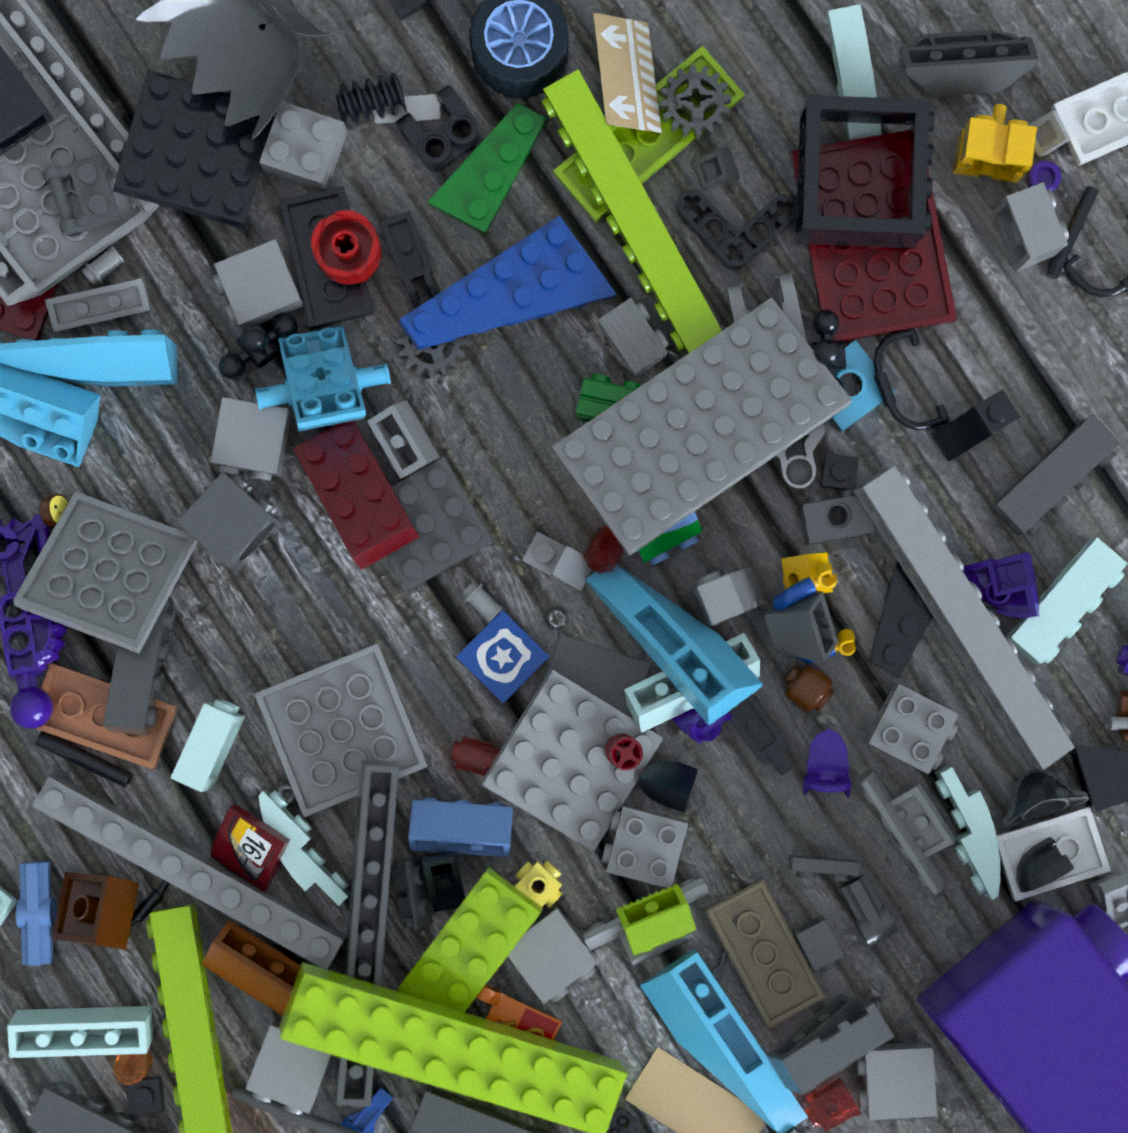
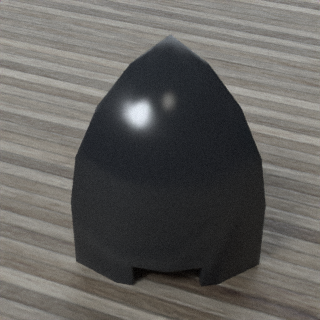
(668, 783)
(1041, 866)

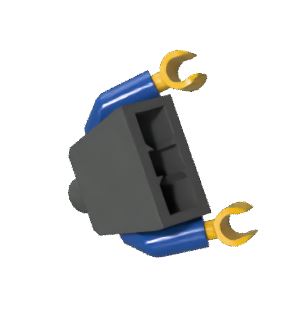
(802, 623)

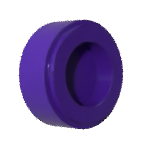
(1044, 172)

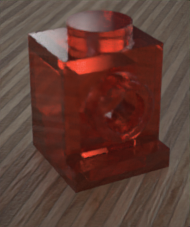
(836, 1094)

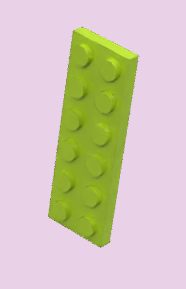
(648, 149)
(472, 944)

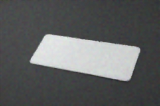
(419, 106)

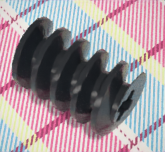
(370, 99)

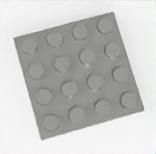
(106, 572)
(334, 721)
(559, 764)

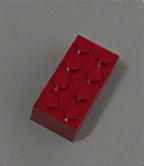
(356, 493)

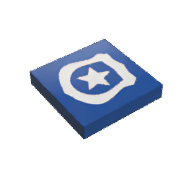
(502, 656)

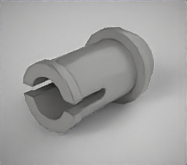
(103, 266)
(481, 601)

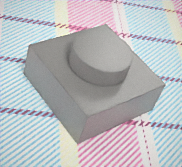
(1049, 133)

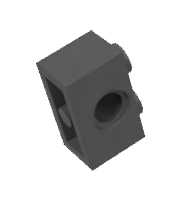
(819, 529)

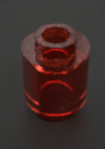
(603, 551)
(473, 755)

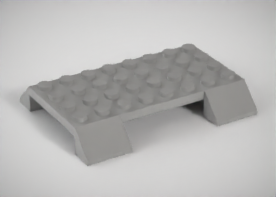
(31, 241)

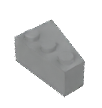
(726, 596)

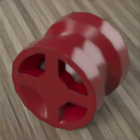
(629, 756)

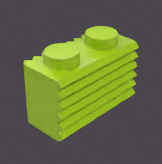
(656, 919)

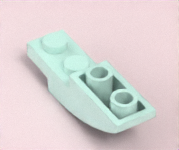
(979, 842)
(302, 864)

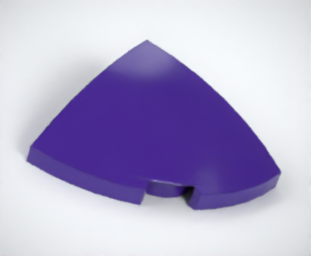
(1007, 584)

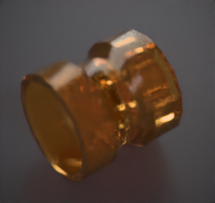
(138, 1063)

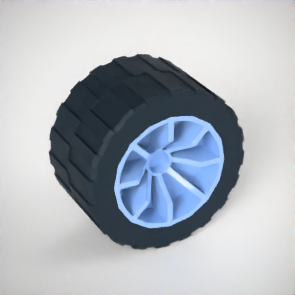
(519, 45)

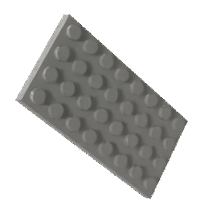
(701, 426)

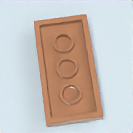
(80, 713)

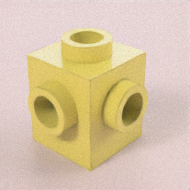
(538, 871)

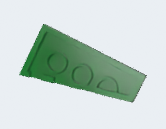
(486, 176)

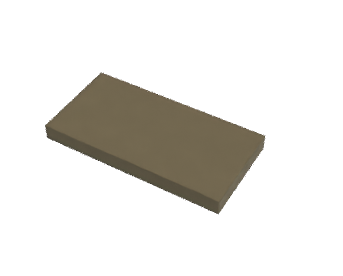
(765, 953)

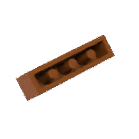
(252, 966)

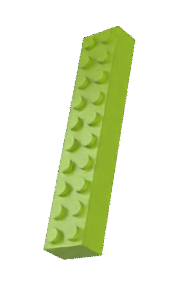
(452, 1049)

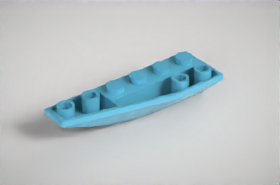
(98, 360)
(46, 414)
(679, 644)
(719, 1039)

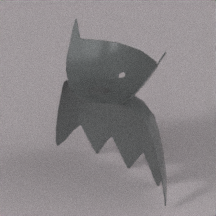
(235, 51)

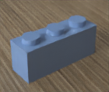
(461, 827)

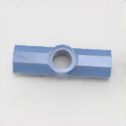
(36, 913)

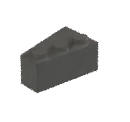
(829, 1043)

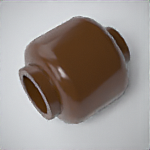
(808, 687)

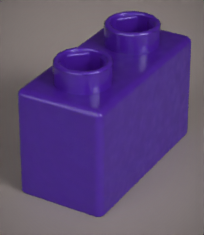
(1044, 1018)

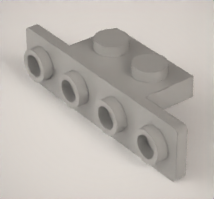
(915, 825)
(605, 932)

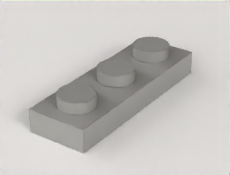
(98, 304)

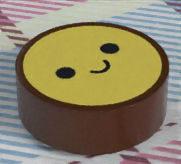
(52, 509)

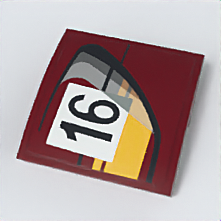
(249, 847)

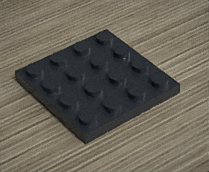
(187, 156)

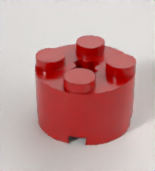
(337, 231)

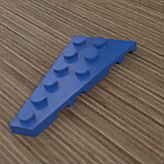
(521, 284)

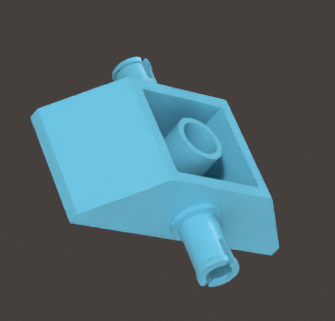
(321, 380)

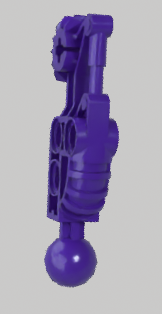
(30, 705)

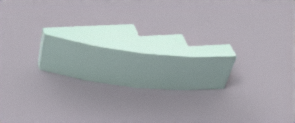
(852, 63)

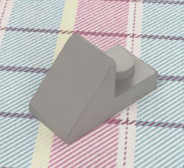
(557, 561)
(1112, 896)

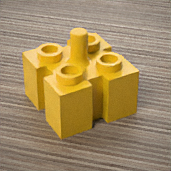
(993, 148)

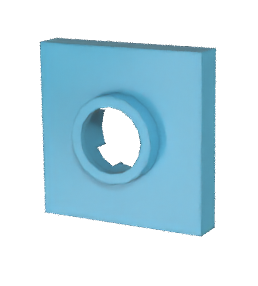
(868, 398)

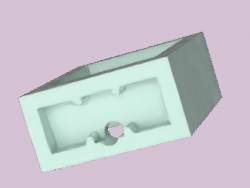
(208, 745)

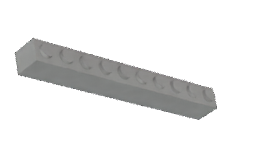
(964, 618)
(189, 871)

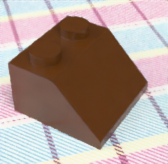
(95, 910)

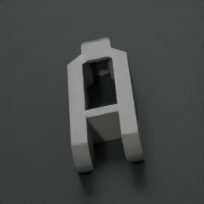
(797, 460)

